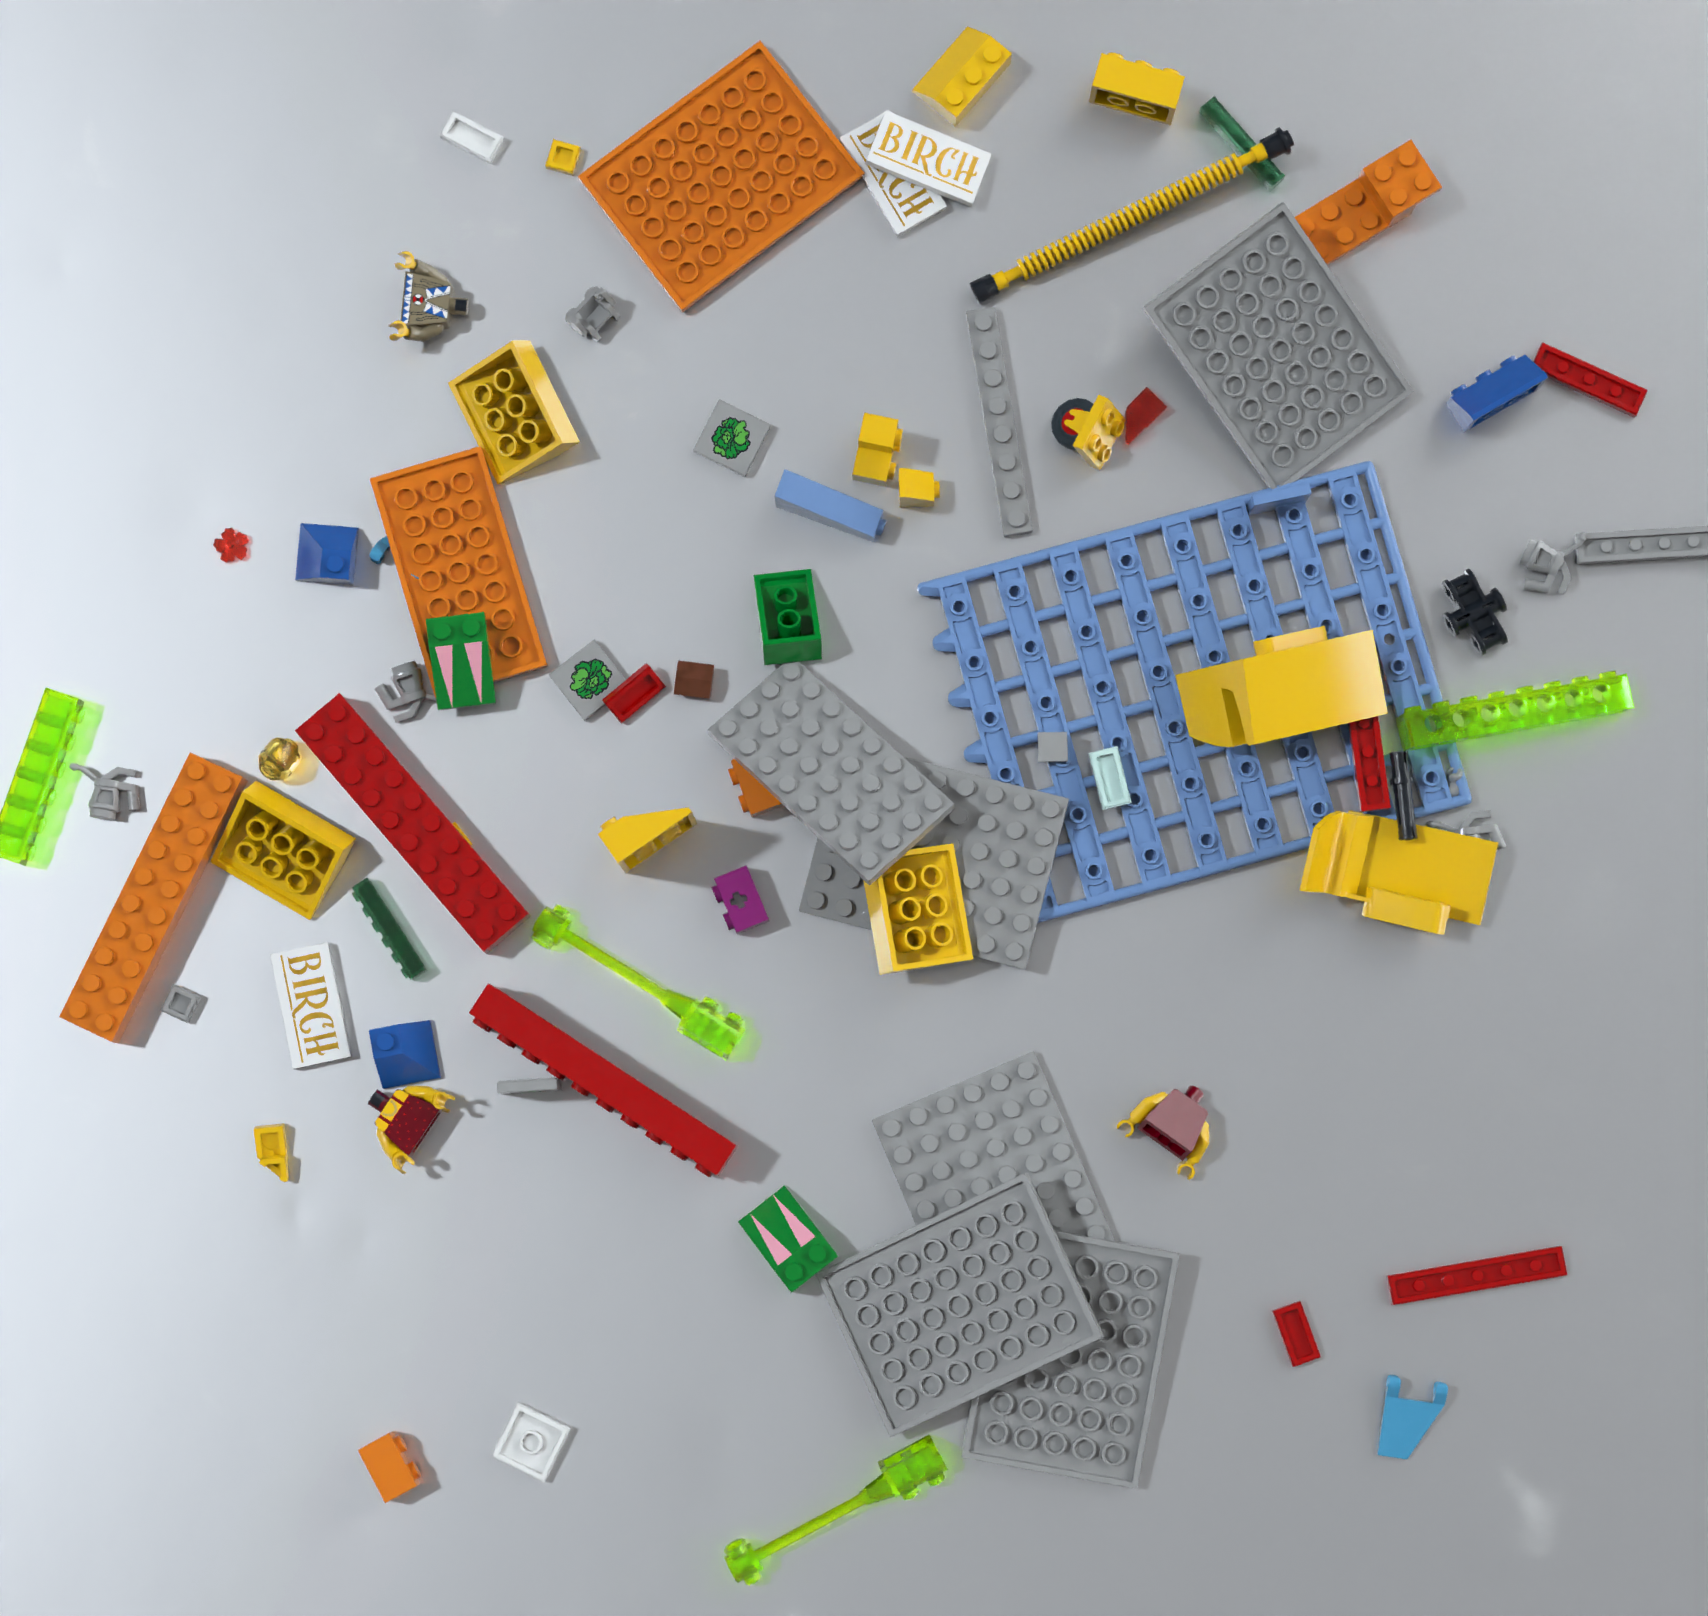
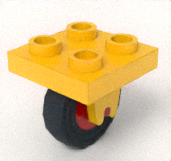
(1088, 428)

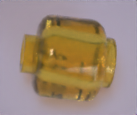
(279, 758)

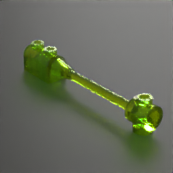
(698, 1018)
(899, 1476)

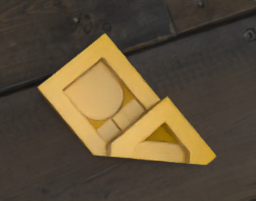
(272, 1149)

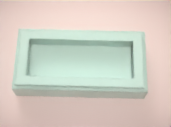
(1109, 778)

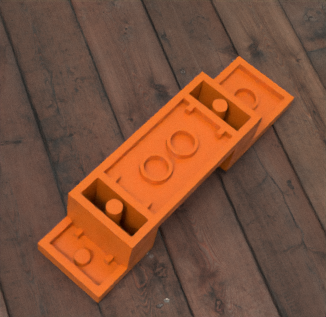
(1371, 204)

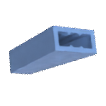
(828, 506)

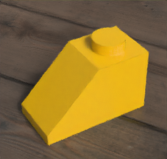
(917, 488)

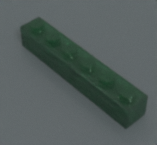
(1240, 142)
(389, 928)

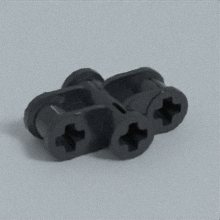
(1479, 621)

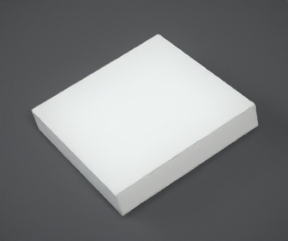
(530, 1442)

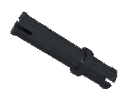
(1402, 789)

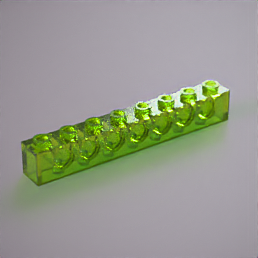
(1615, 699)

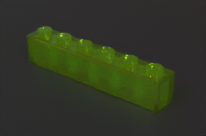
(37, 774)

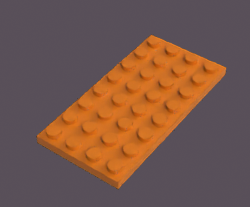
(454, 539)

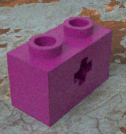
(740, 882)

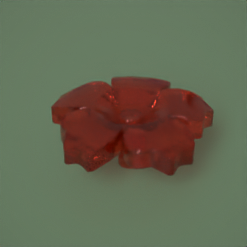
(231, 545)

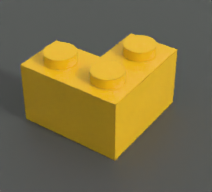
(876, 446)

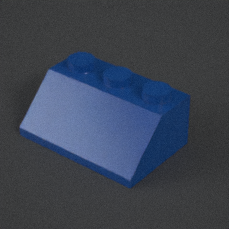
(1495, 391)

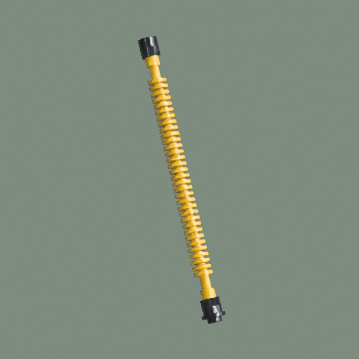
(1268, 148)

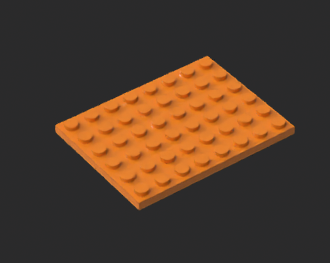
(721, 176)

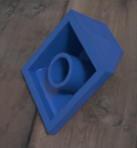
(326, 554)
(405, 1053)

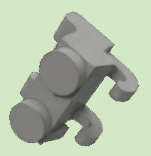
(592, 313)

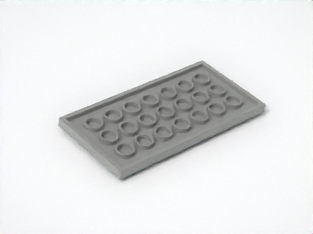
(831, 770)

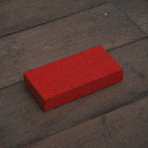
(633, 693)
(1296, 1333)

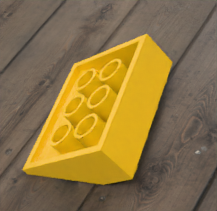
(513, 411)
(642, 835)
(282, 849)
(919, 912)

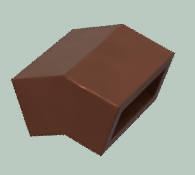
(694, 679)

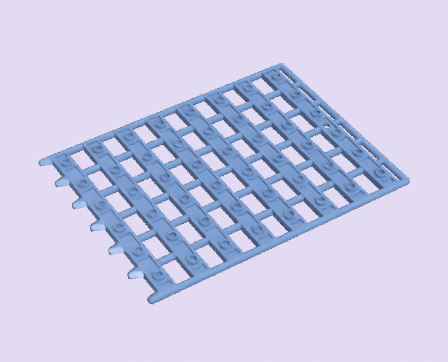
(1149, 645)

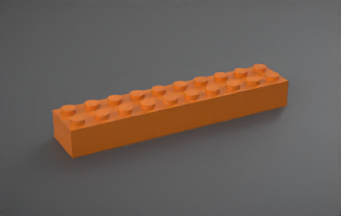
(153, 898)

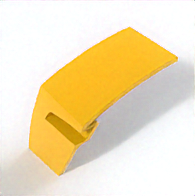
(1285, 690)
(1400, 881)

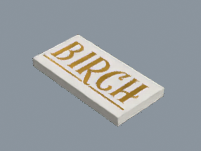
(928, 158)
(899, 200)
(310, 1005)

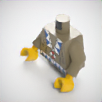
(425, 302)

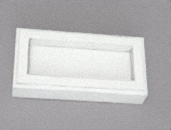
(471, 137)

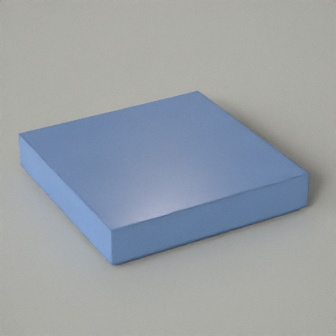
(1271, 499)

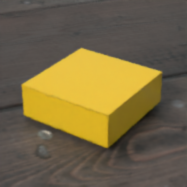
(563, 157)

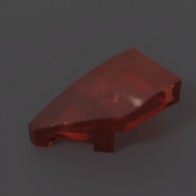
(1142, 414)

